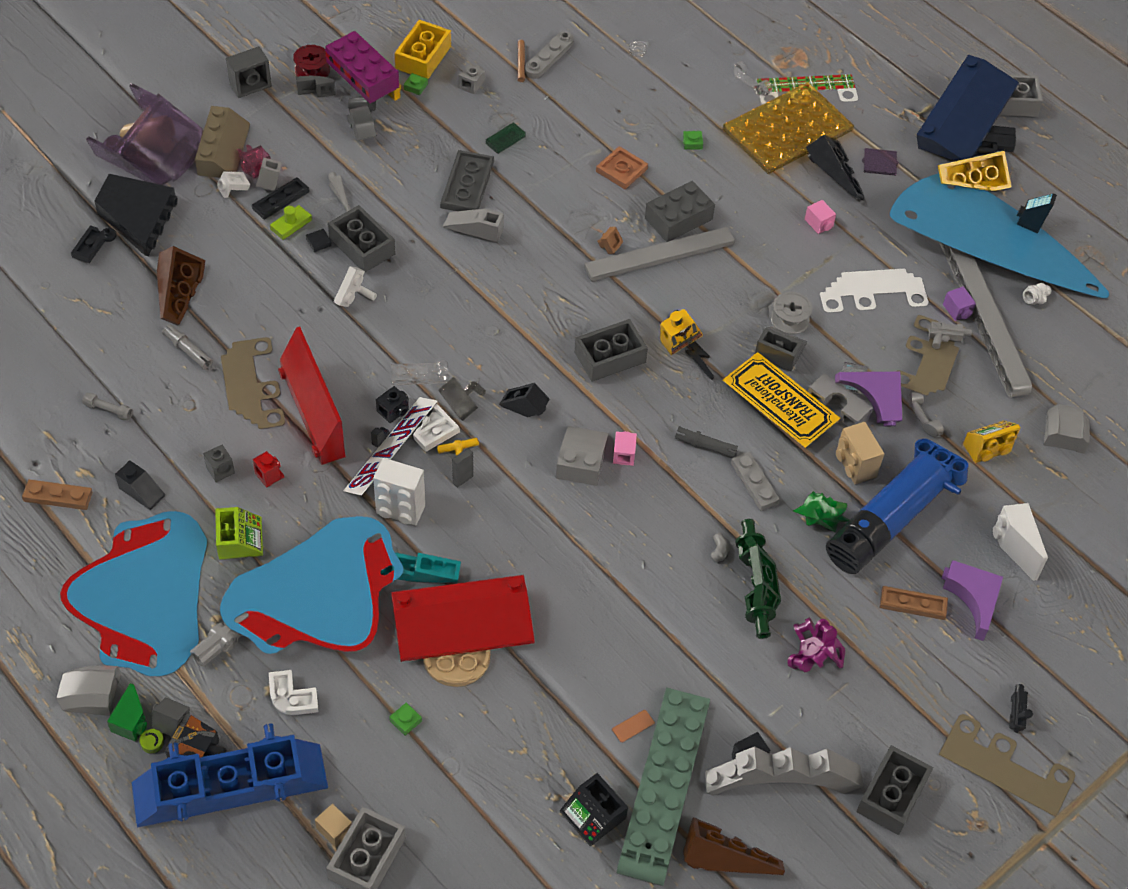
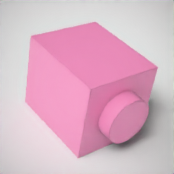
(820, 216)
(624, 448)

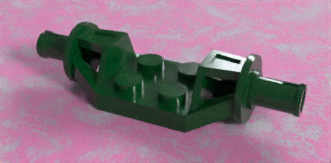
(766, 596)

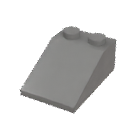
(581, 455)

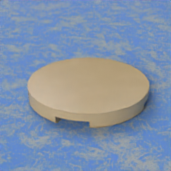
(458, 668)

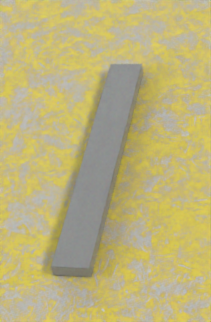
(659, 254)

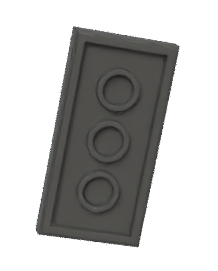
(467, 181)

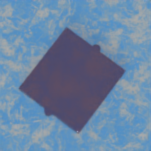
(880, 161)

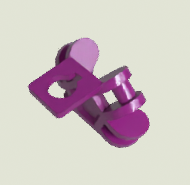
(816, 649)

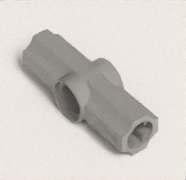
(219, 639)

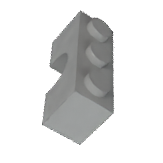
(830, 393)

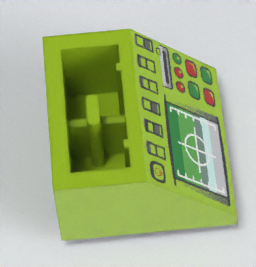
(238, 533)

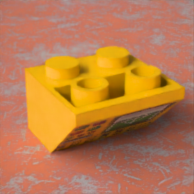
(991, 440)

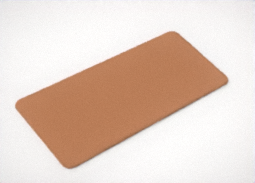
(633, 726)

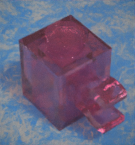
(252, 160)

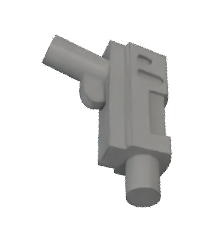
(944, 332)

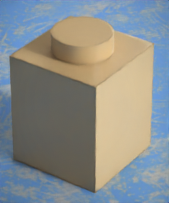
(333, 825)

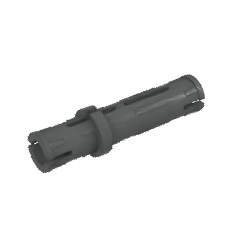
(706, 442)

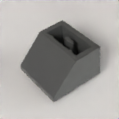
(780, 347)

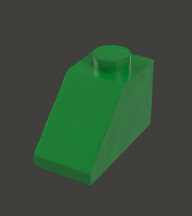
(128, 716)

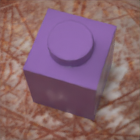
(959, 304)

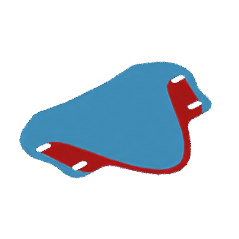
(317, 590)
(143, 593)

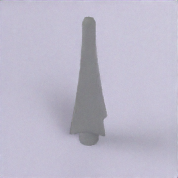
(337, 187)

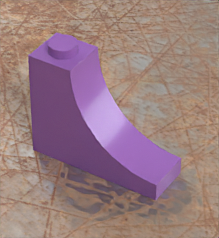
(881, 389)
(976, 589)

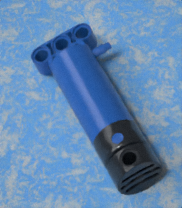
(897, 505)

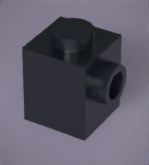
(392, 404)

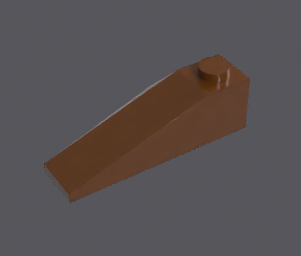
(177, 279)
(715, 852)

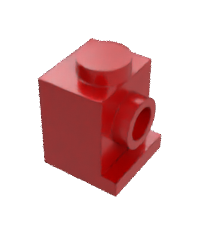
(267, 469)

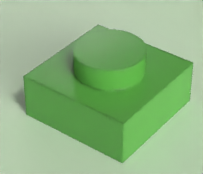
(415, 84)
(692, 140)
(405, 718)

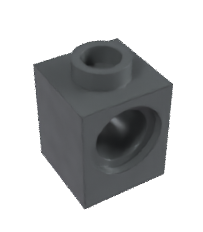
(219, 463)

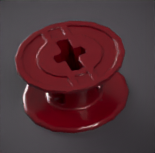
(311, 61)

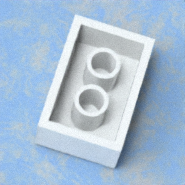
(399, 491)

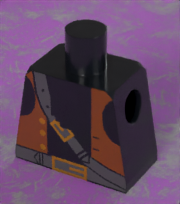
(195, 738)

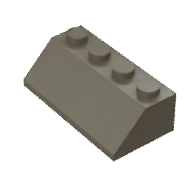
(220, 141)

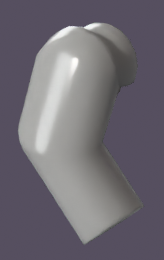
(722, 548)

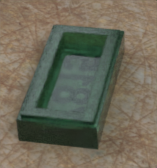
(505, 138)

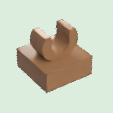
(610, 240)

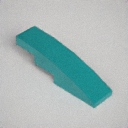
(426, 568)

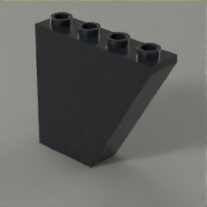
(136, 209)

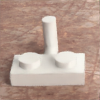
(350, 285)

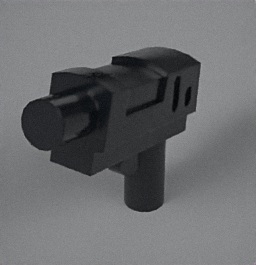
(1019, 709)

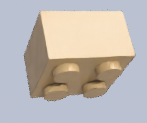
(859, 453)

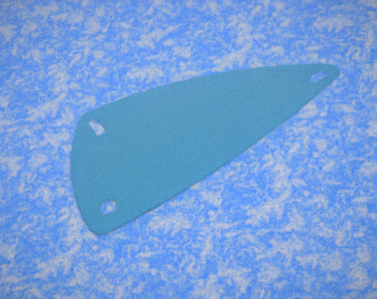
(989, 230)

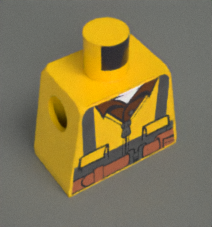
(678, 331)

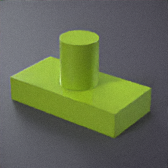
(291, 221)

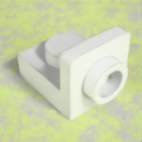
(232, 181)

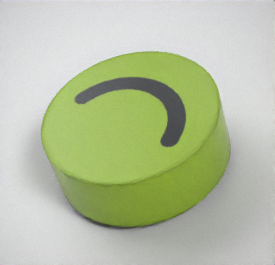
(151, 741)

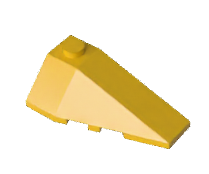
(980, 172)

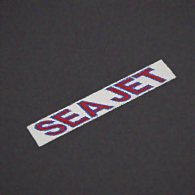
(390, 445)

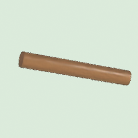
(521, 60)

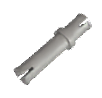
(181, 342)

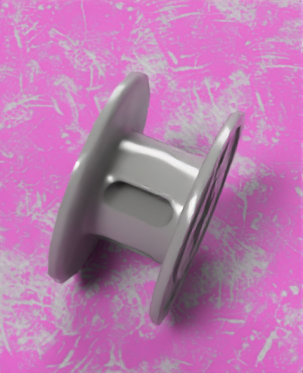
(791, 312)

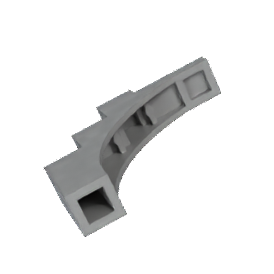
(789, 765)

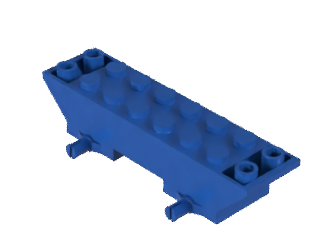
(227, 780)

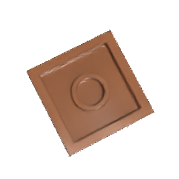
(622, 167)

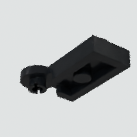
(92, 242)

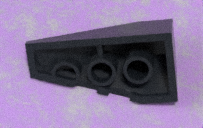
(832, 159)

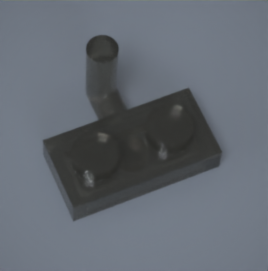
(459, 397)

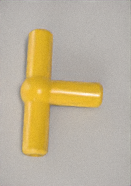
(457, 446)

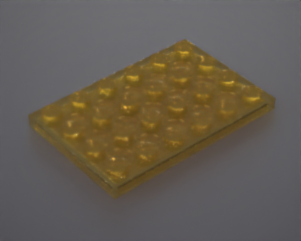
(786, 126)

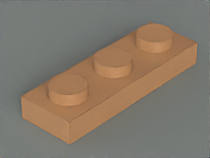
(57, 494)

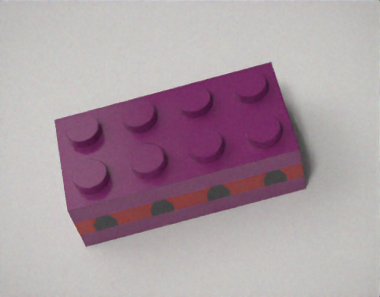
(362, 66)

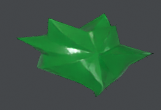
(822, 511)

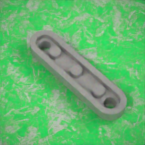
(549, 55)

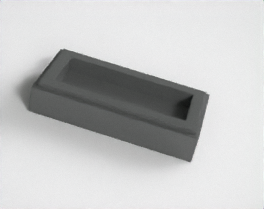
(462, 467)

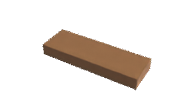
(913, 602)

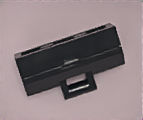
(998, 139)

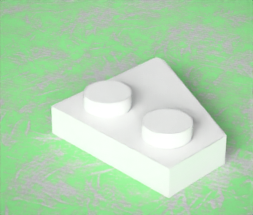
(435, 429)

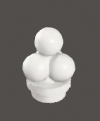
(1036, 294)

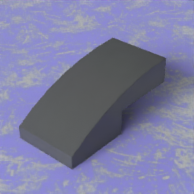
(315, 84)

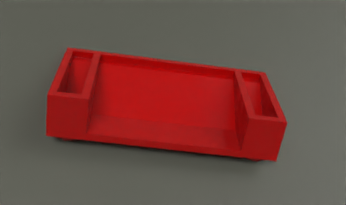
(312, 399)
(462, 618)

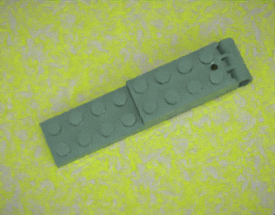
(663, 787)

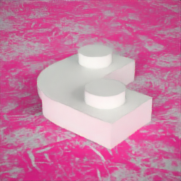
(289, 700)

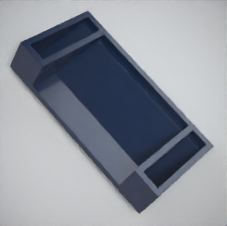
(966, 110)

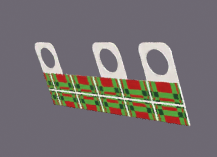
(839, 82)

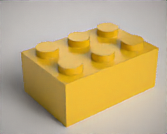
(423, 49)

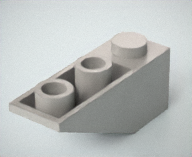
(478, 223)

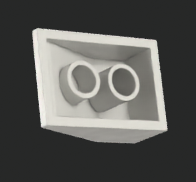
(1021, 539)

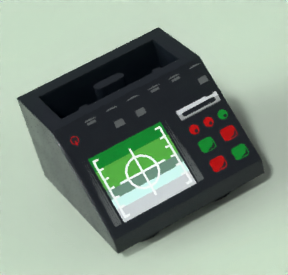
(594, 809)

